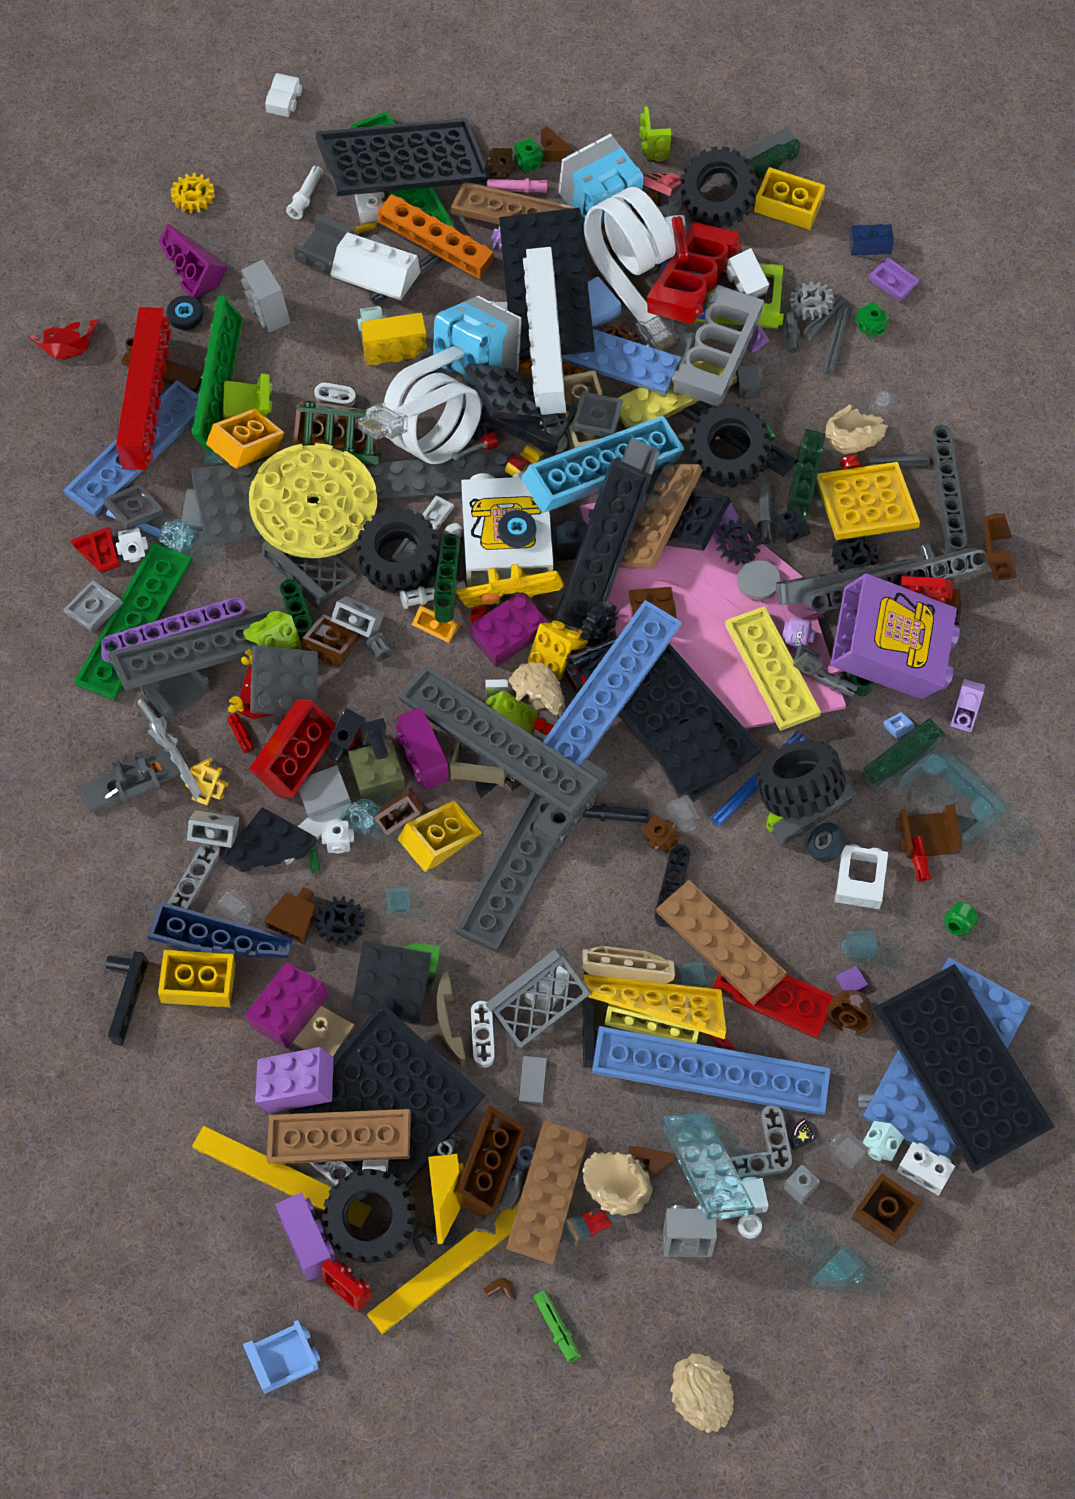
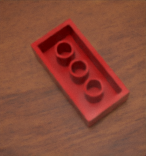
(293, 749)

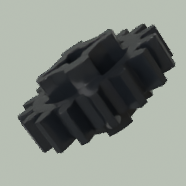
(730, 539)
(848, 547)
(599, 623)
(344, 911)

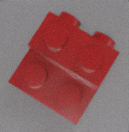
(934, 588)
(345, 1285)

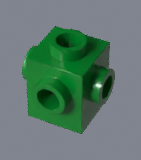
(528, 155)
(871, 320)

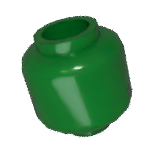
(960, 919)

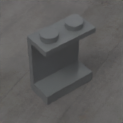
(322, 244)
(176, 693)

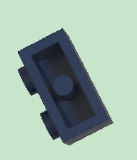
(871, 239)

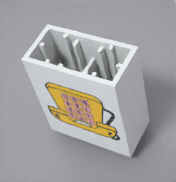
(483, 505)

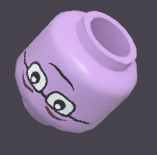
(798, 632)

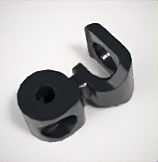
(432, 1237)

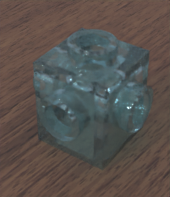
(177, 535)
(361, 816)

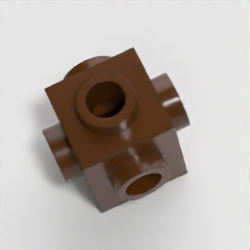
(661, 834)

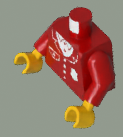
(243, 702)

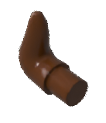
(500, 1284)

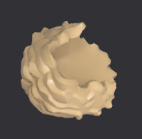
(854, 432)
(540, 685)
(617, 1183)
(702, 1392)

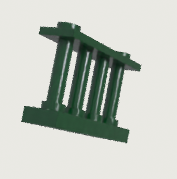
(368, 456)

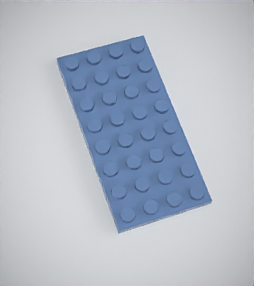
(899, 1095)

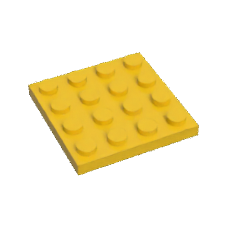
(867, 501)

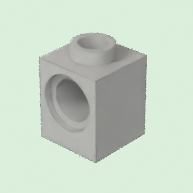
(801, 1184)

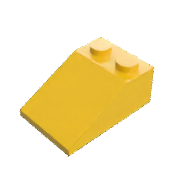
(438, 835)
(445, 1176)

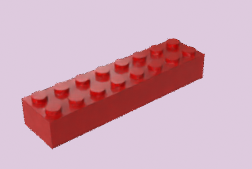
(143, 388)

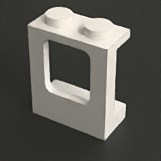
(860, 892)

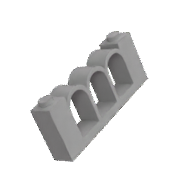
(705, 385)

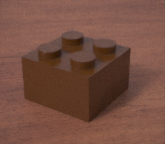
(886, 1210)

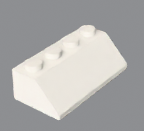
(375, 266)

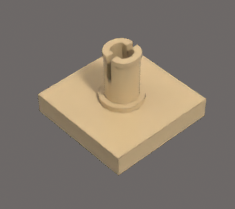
(324, 1031)

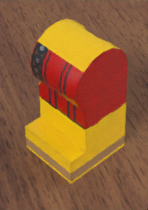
(523, 460)

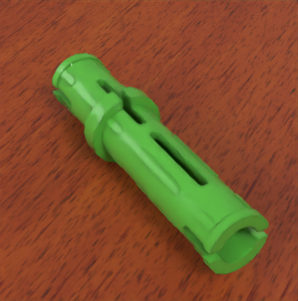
(561, 1334)

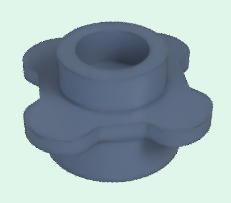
(526, 1151)

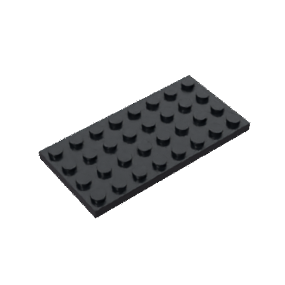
(401, 156)
(564, 235)
(674, 696)
(964, 1068)

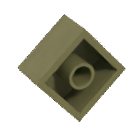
(373, 775)

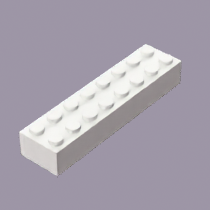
(544, 331)

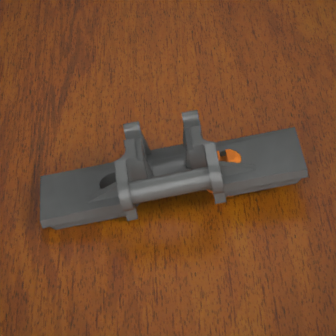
(156, 769)

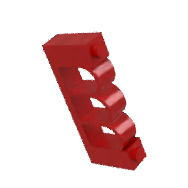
(688, 306)

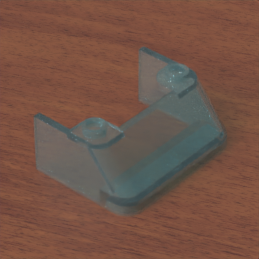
(985, 803)

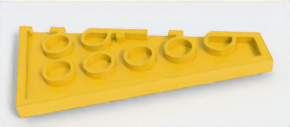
(679, 1004)

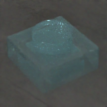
(398, 900)
(692, 974)

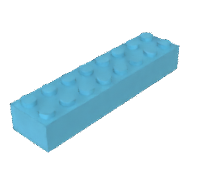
(584, 468)

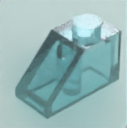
(840, 1271)

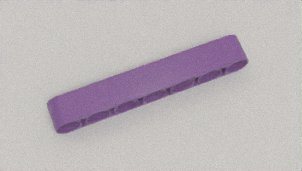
(180, 622)

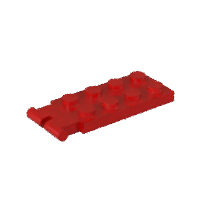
(788, 1002)

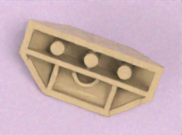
(627, 964)

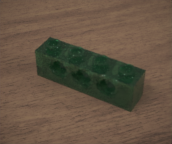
(806, 471)

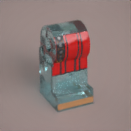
(587, 1225)

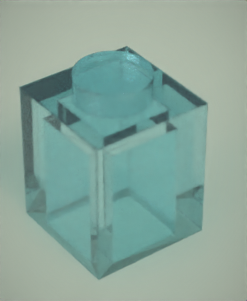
(860, 945)

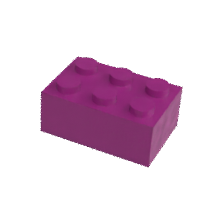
(507, 628)
(421, 749)
(286, 1005)

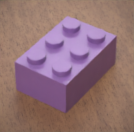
(294, 1080)
(305, 1234)

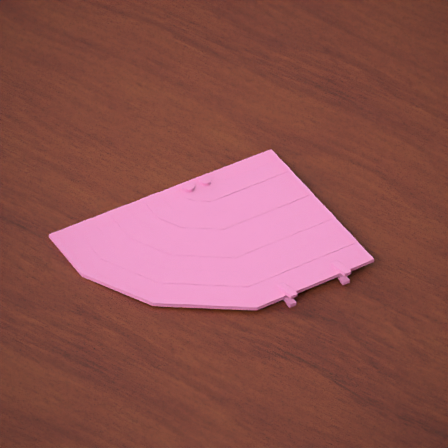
(704, 598)

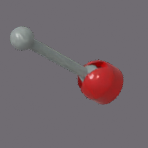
(488, 441)

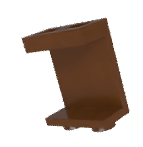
(1000, 562)
(938, 831)

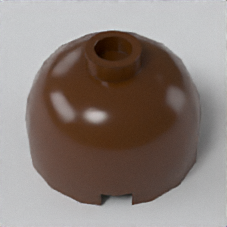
(851, 1009)

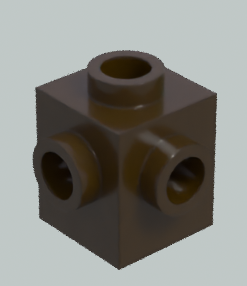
(502, 155)

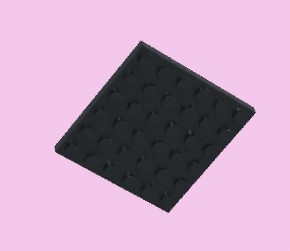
(396, 1070)

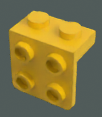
(554, 645)

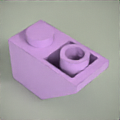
(967, 705)

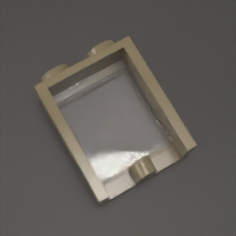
(471, 766)

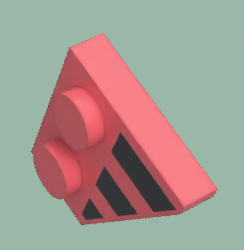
(663, 182)

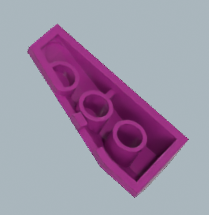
(196, 265)

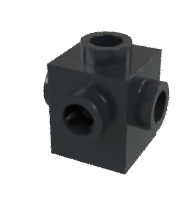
(792, 525)

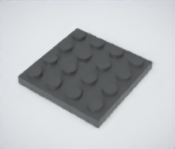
(224, 502)

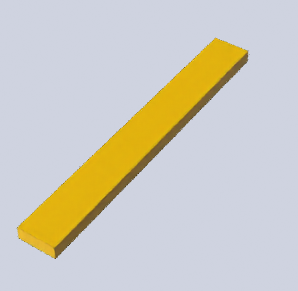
(276, 1175)
(440, 1273)

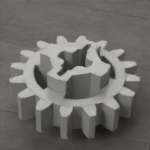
(811, 300)

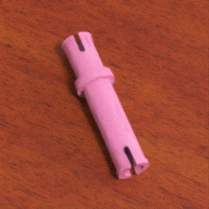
(526, 186)

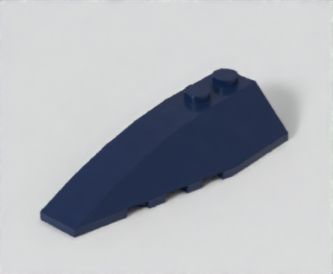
(216, 935)

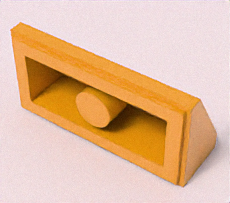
(426, 621)

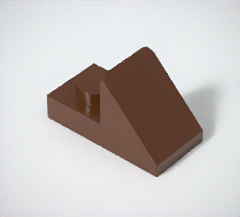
(555, 147)
(658, 1159)

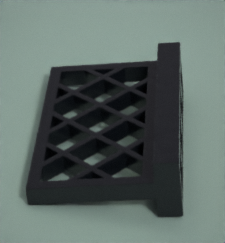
(530, 433)

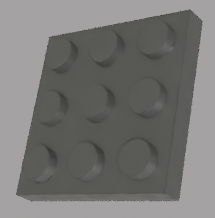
(281, 678)

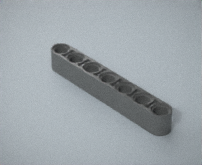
(948, 482)
(793, 590)

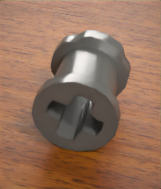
(385, 651)

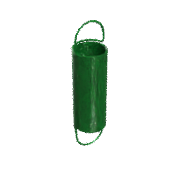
(314, 861)

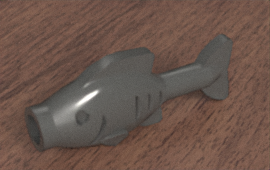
(509, 1199)

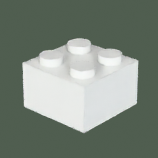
(747, 274)

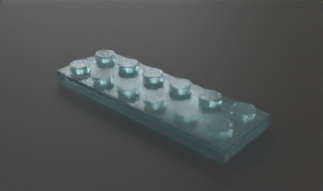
(707, 1166)

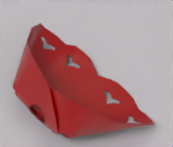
(65, 342)

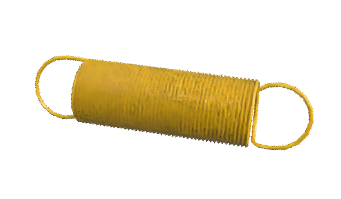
(366, 227)

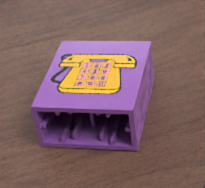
(895, 637)

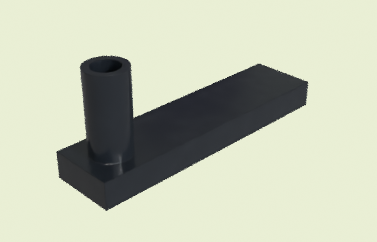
(374, 734)
(136, 971)
(588, 1031)

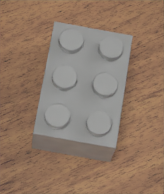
(265, 296)
(688, 1233)

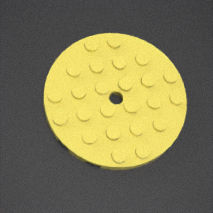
(307, 529)

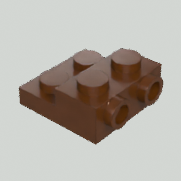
(659, 597)
(330, 641)

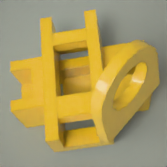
(203, 771)

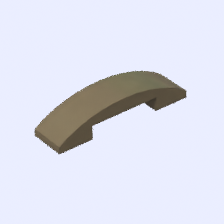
(455, 1044)

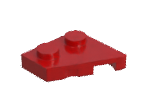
(98, 549)

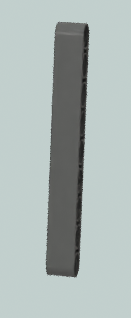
(924, 567)

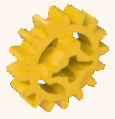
(192, 193)

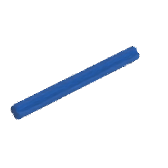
(743, 793)

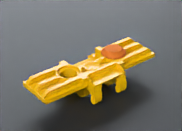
(519, 582)

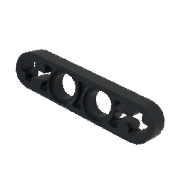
(671, 885)

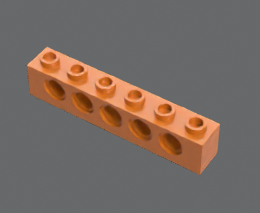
(441, 245)

